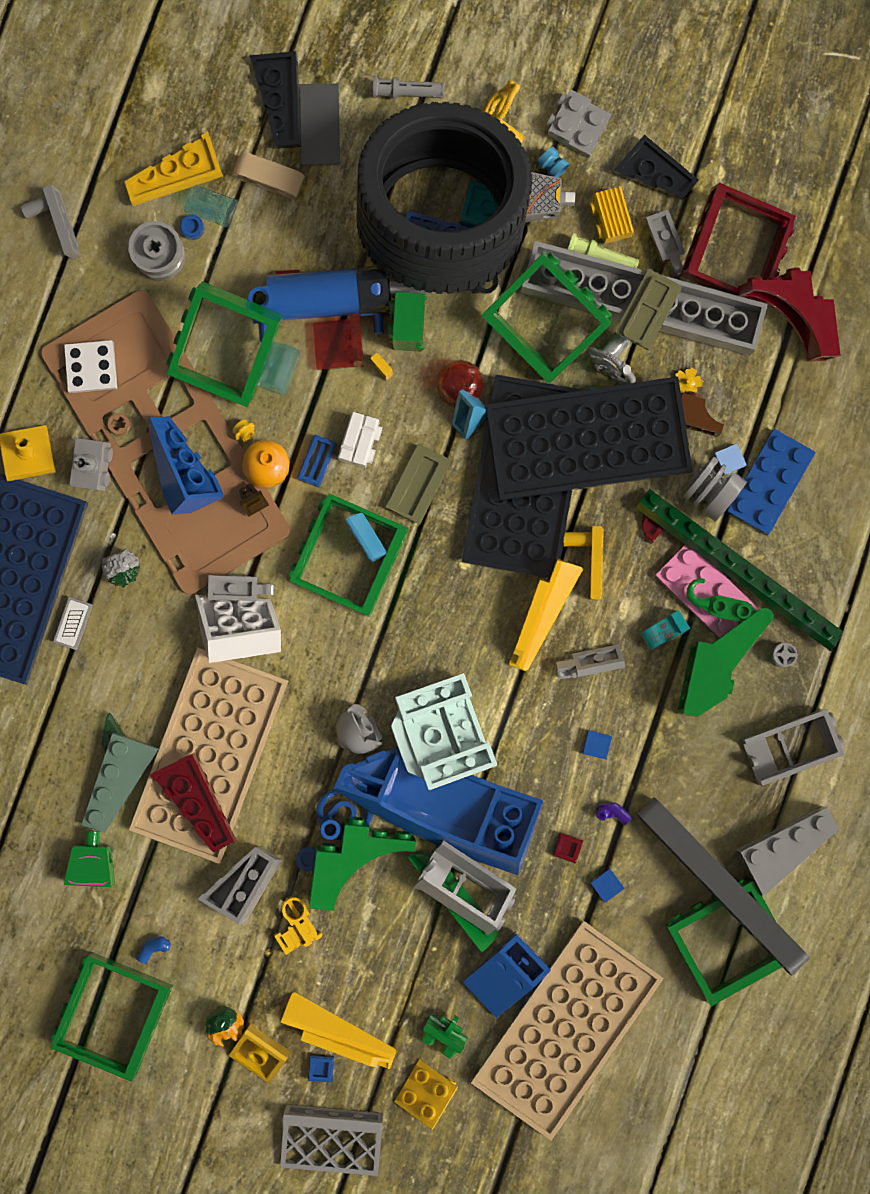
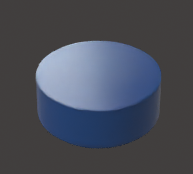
(192, 227)
(305, 858)

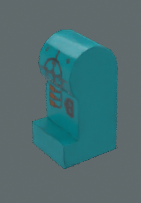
(665, 630)

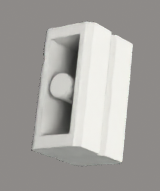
(359, 440)

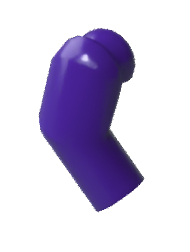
(612, 810)

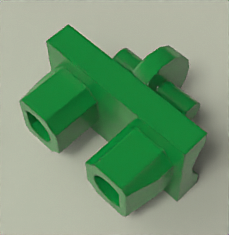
(445, 1031)

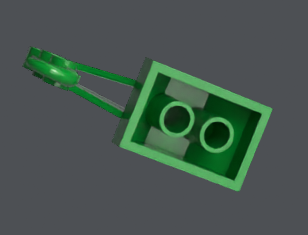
(710, 665)

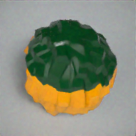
(224, 1023)

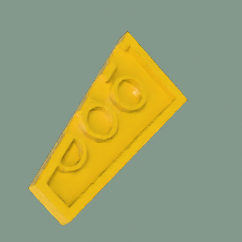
(182, 170)

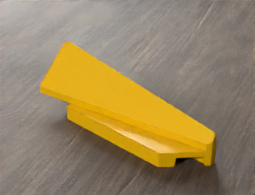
(543, 611)
(335, 1034)

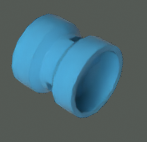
(553, 163)

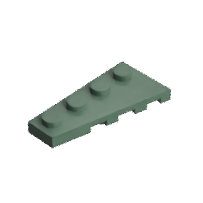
(119, 773)

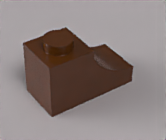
(697, 416)

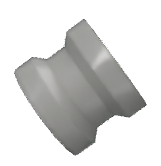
(788, 655)

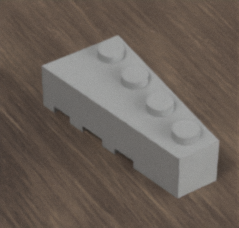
(783, 849)

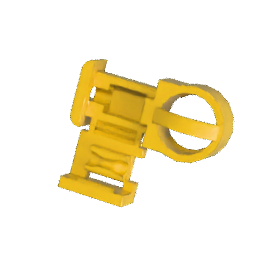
(298, 932)

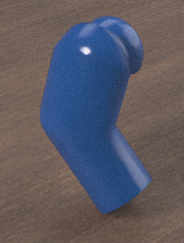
(153, 945)

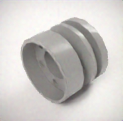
(714, 489)

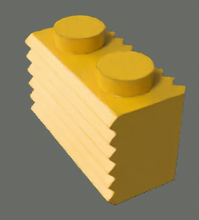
(611, 215)

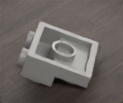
(577, 123)

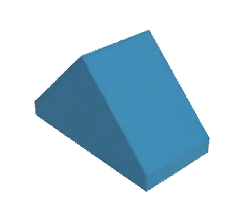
(468, 414)

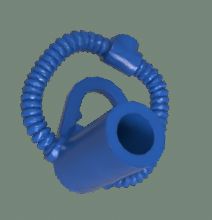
(328, 826)

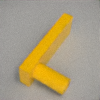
(595, 540)

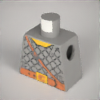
(547, 198)

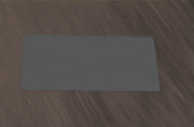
(319, 124)

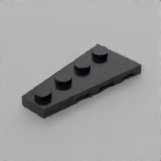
(280, 95)

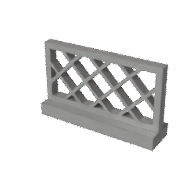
(337, 1120)

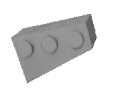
(243, 885)

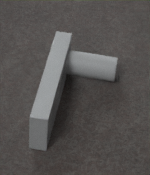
(54, 202)

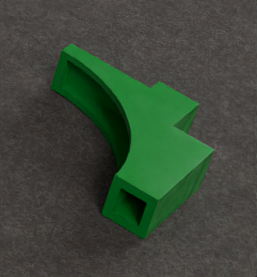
(358, 846)

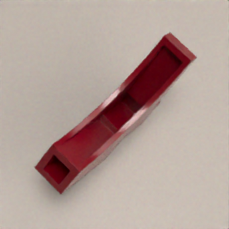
(808, 314)

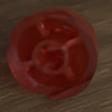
(459, 376)

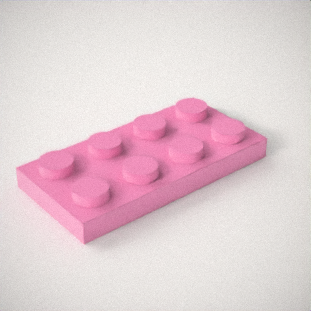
(686, 567)

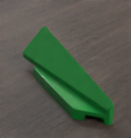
(476, 934)

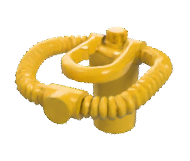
(504, 104)

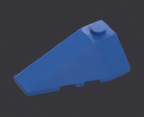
(181, 474)

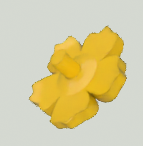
(688, 381)

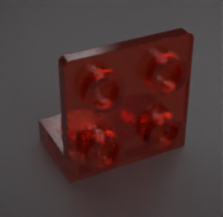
(338, 343)

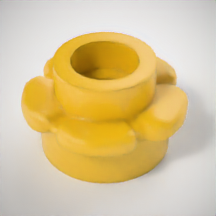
(243, 430)

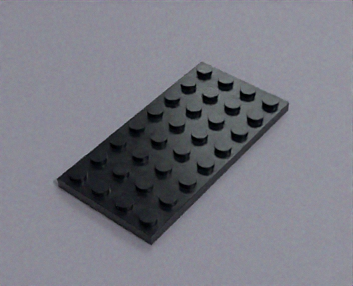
(589, 438)
(519, 532)

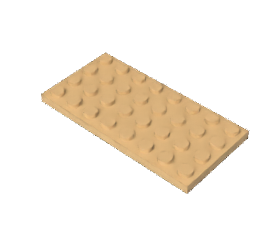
(226, 723)
(566, 1030)

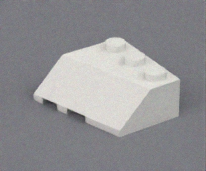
(237, 628)

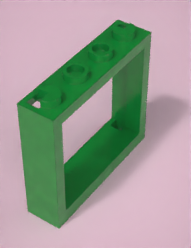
(569, 280)
(241, 306)
(316, 528)
(737, 982)
(69, 1009)

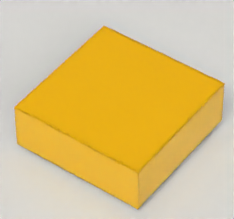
(382, 366)

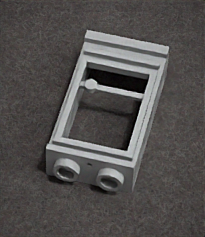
(761, 757)
(436, 871)

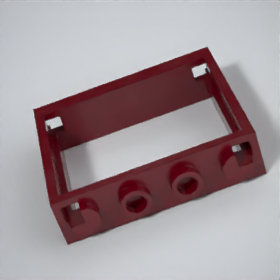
(705, 226)

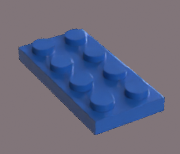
(771, 481)

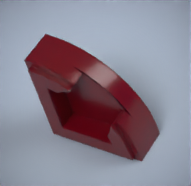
(650, 529)

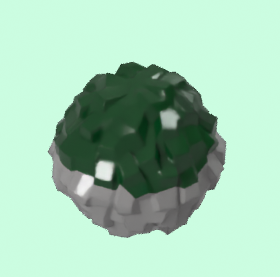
(121, 568)

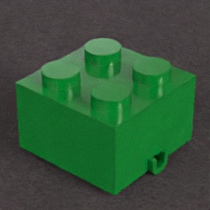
(408, 324)

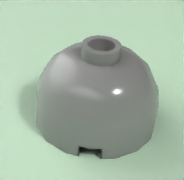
(357, 731)

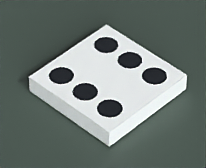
(90, 366)

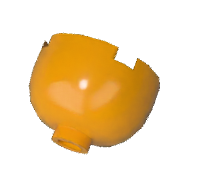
(265, 464)

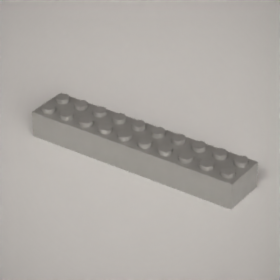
(696, 314)

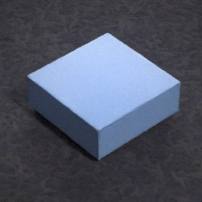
(731, 458)

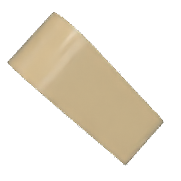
(268, 175)

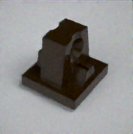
(252, 500)

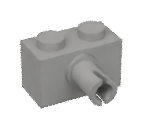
(91, 464)

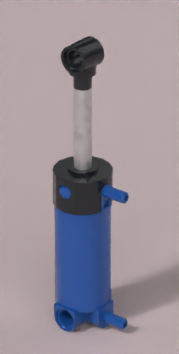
(335, 294)

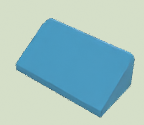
(366, 536)

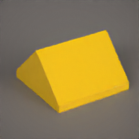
(259, 1053)

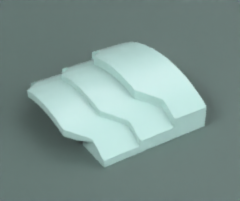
(441, 733)

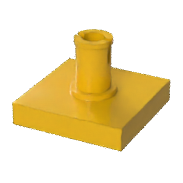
(27, 453)

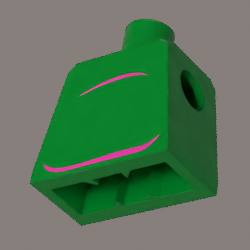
(90, 863)

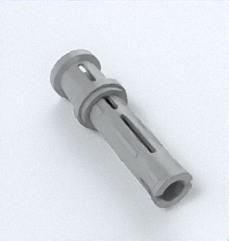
(397, 88)

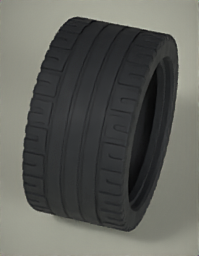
(454, 139)

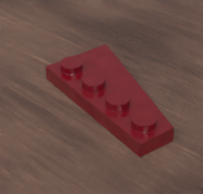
(191, 792)

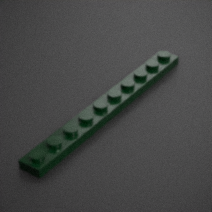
(740, 569)

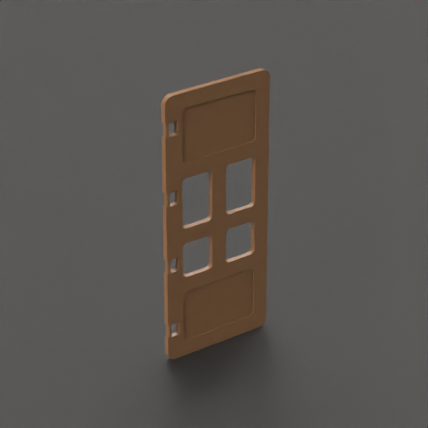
(212, 537)

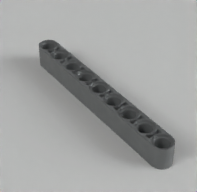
(723, 886)

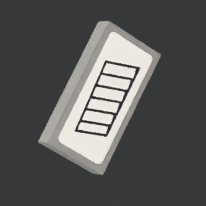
(73, 623)

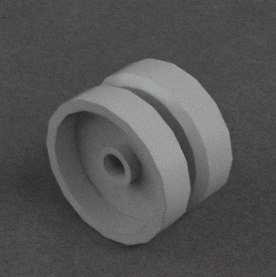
(153, 237)

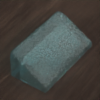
(210, 205)
(279, 368)

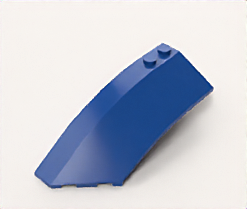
(469, 813)

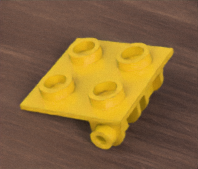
(426, 1094)

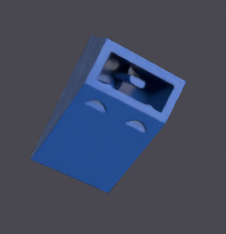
(507, 975)

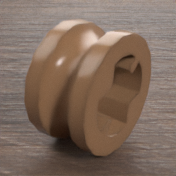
(117, 417)

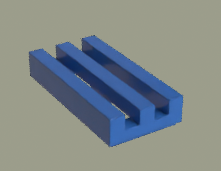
(309, 479)

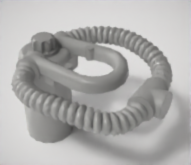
(608, 355)

